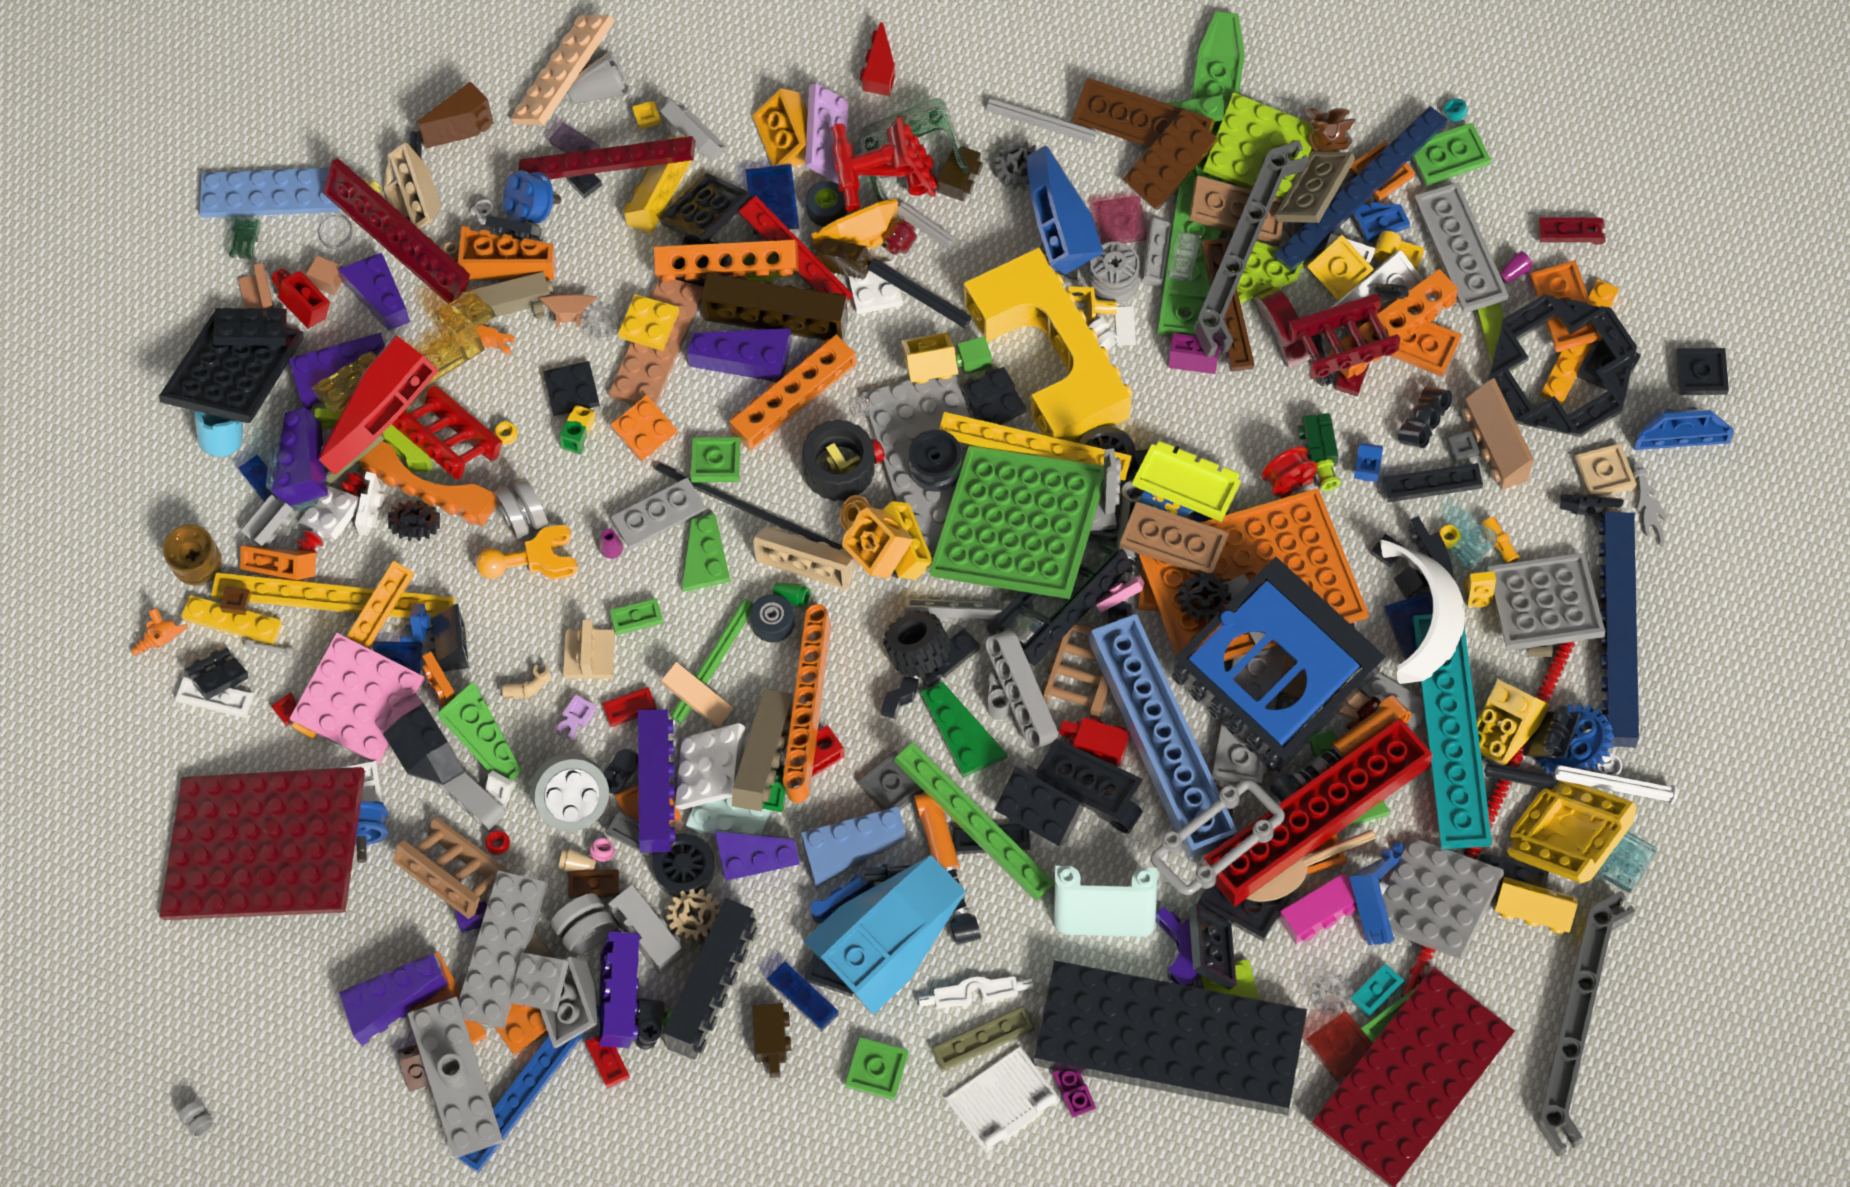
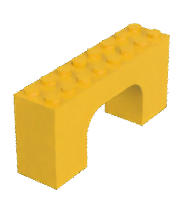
(1034, 296)

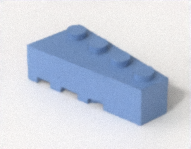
(851, 842)

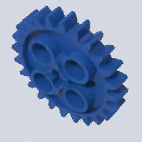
(1594, 742)

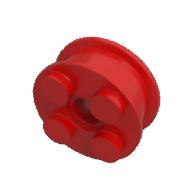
(1290, 471)

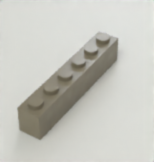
(763, 751)

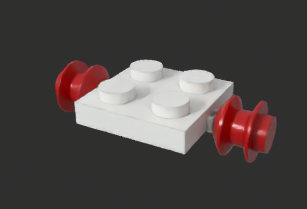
(331, 513)

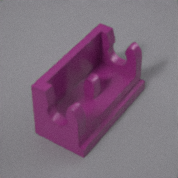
(1188, 355)

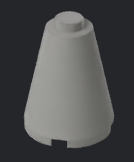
(599, 81)

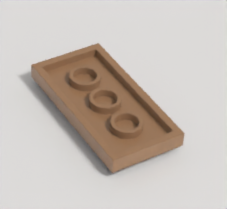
(1222, 205)
(1174, 539)

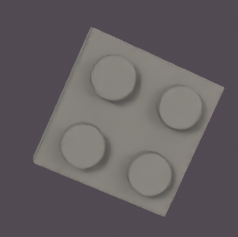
(539, 982)

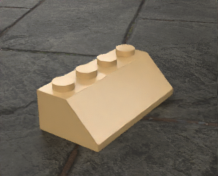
(804, 557)

